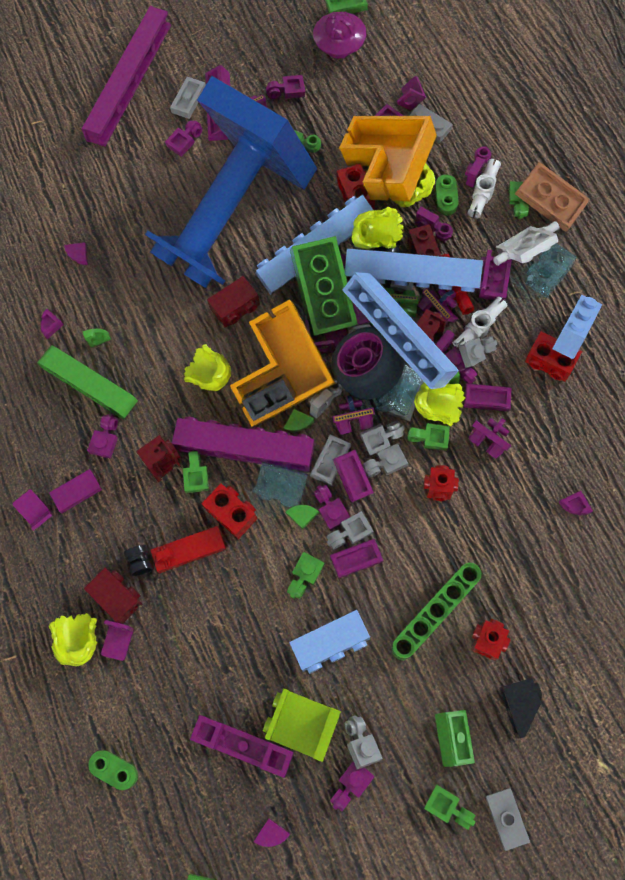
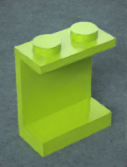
(301, 724)

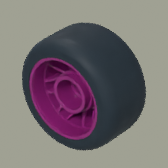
(366, 364)

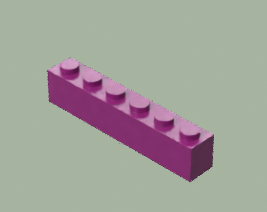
(243, 444)

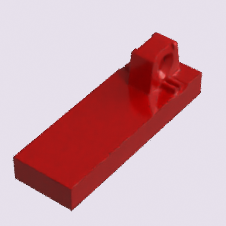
(188, 549)

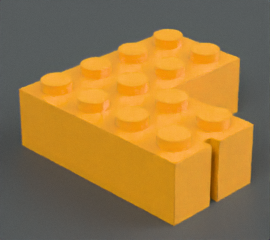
(392, 149)
(289, 353)

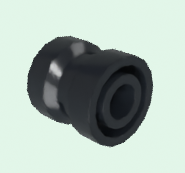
(138, 560)

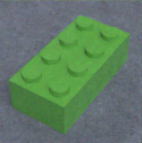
(321, 283)

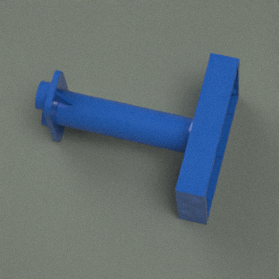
(259, 141)

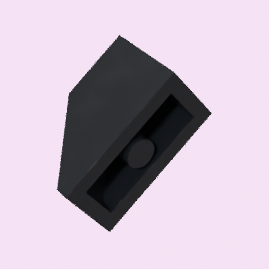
(521, 704)

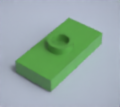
(348, 6)

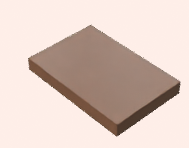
(552, 196)

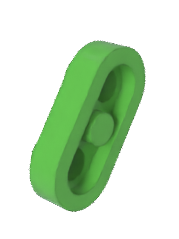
(446, 193)
(113, 767)

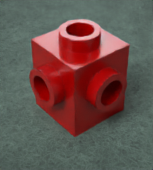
(438, 490)
(484, 645)

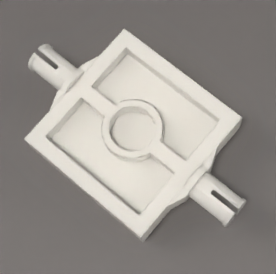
(527, 244)

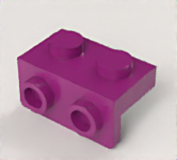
(494, 278)

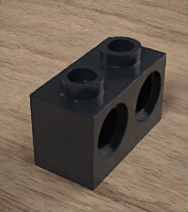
(268, 397)

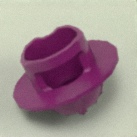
(339, 34)

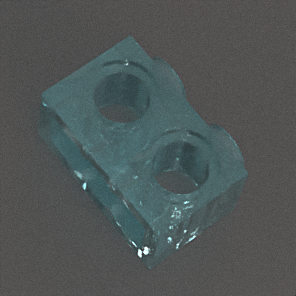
(552, 271)

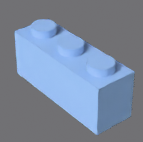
(577, 326)
(330, 642)

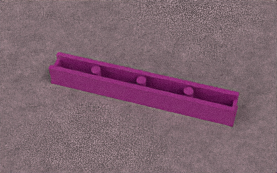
(126, 77)

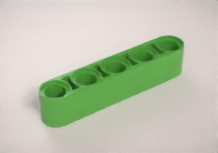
(87, 382)
(444, 602)

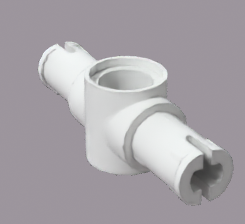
(480, 195)
(485, 316)

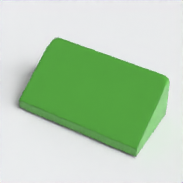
(454, 738)

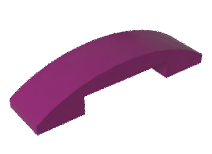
(242, 746)

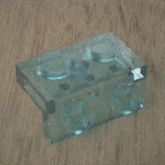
(402, 394)
(280, 484)

